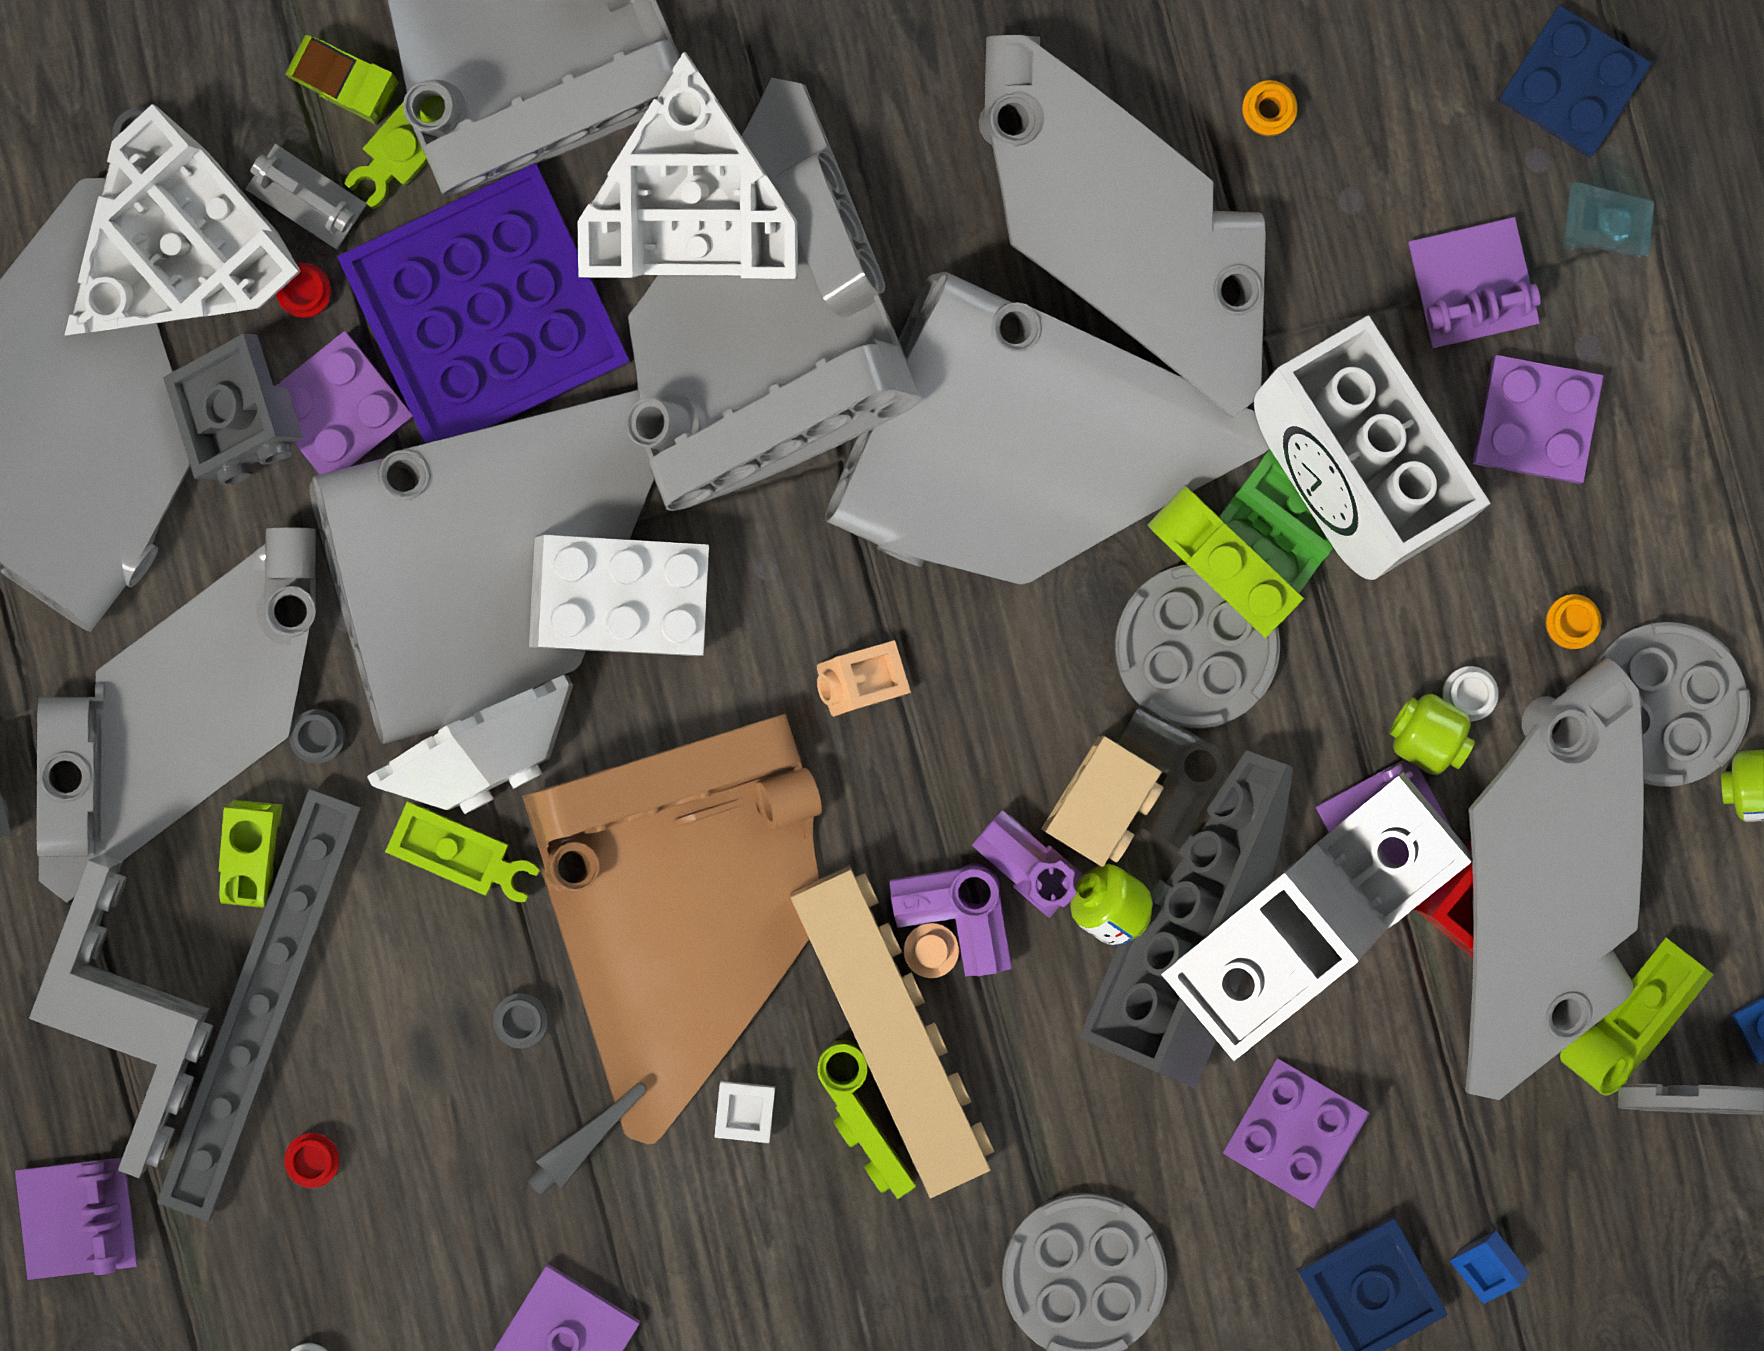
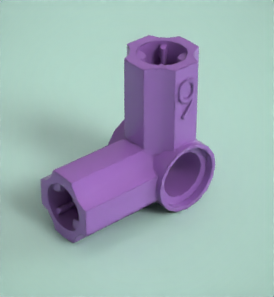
(1037, 871)
(979, 926)

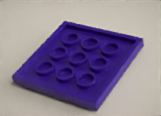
(483, 308)

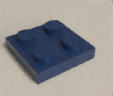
(1574, 81)
(1372, 1289)

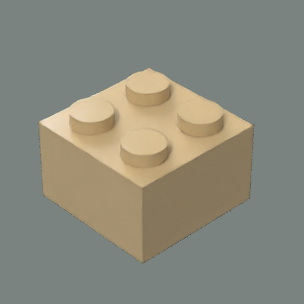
(1103, 802)

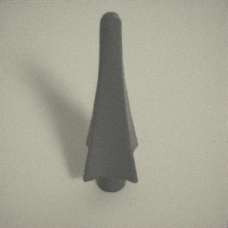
(564, 1158)

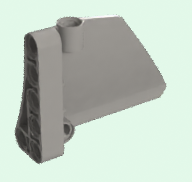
(81, 431)
(1026, 442)
(445, 571)

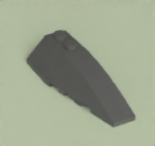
(1219, 874)

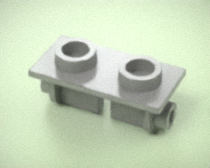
(305, 195)

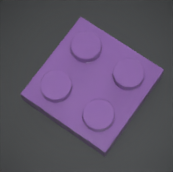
(343, 406)
(1537, 419)

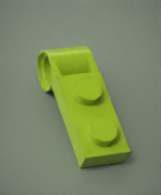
(1225, 561)
(1628, 1034)
(859, 1127)

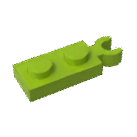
(395, 152)
(456, 852)

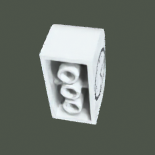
(1365, 451)

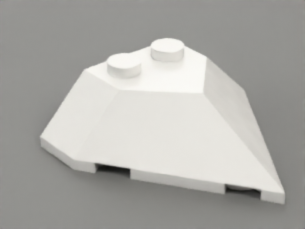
(687, 197)
(173, 237)
(481, 751)

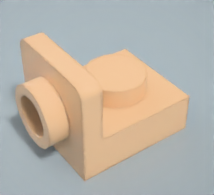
(862, 678)

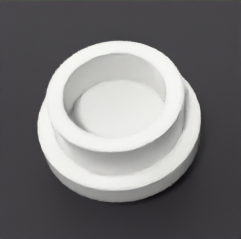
(1471, 691)

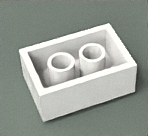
(618, 595)

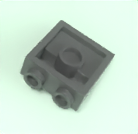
(232, 412)

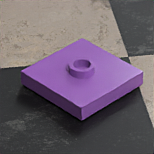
(566, 1317)

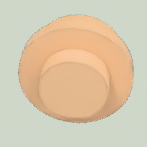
(931, 950)

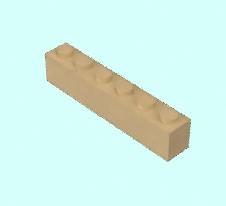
(890, 1030)

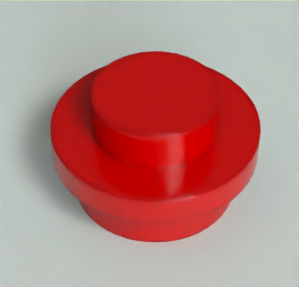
(306, 293)
(312, 1160)

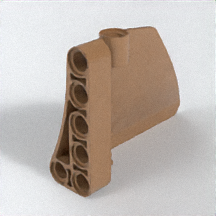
(680, 902)

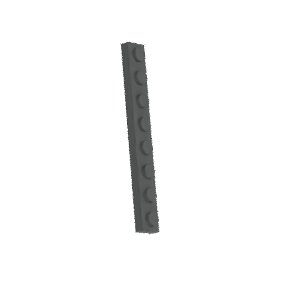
(260, 1005)

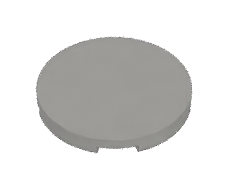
(1191, 652)
(1691, 698)
(1692, 1099)
(1084, 1274)

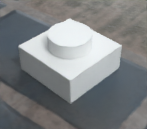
(744, 1111)

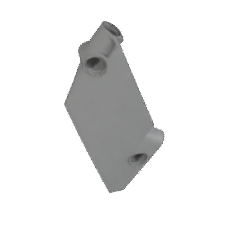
(1126, 221)
(175, 713)
(1555, 879)

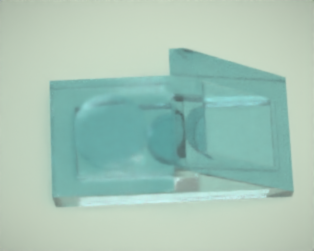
(1607, 220)

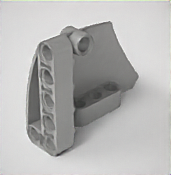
(526, 78)
(769, 366)

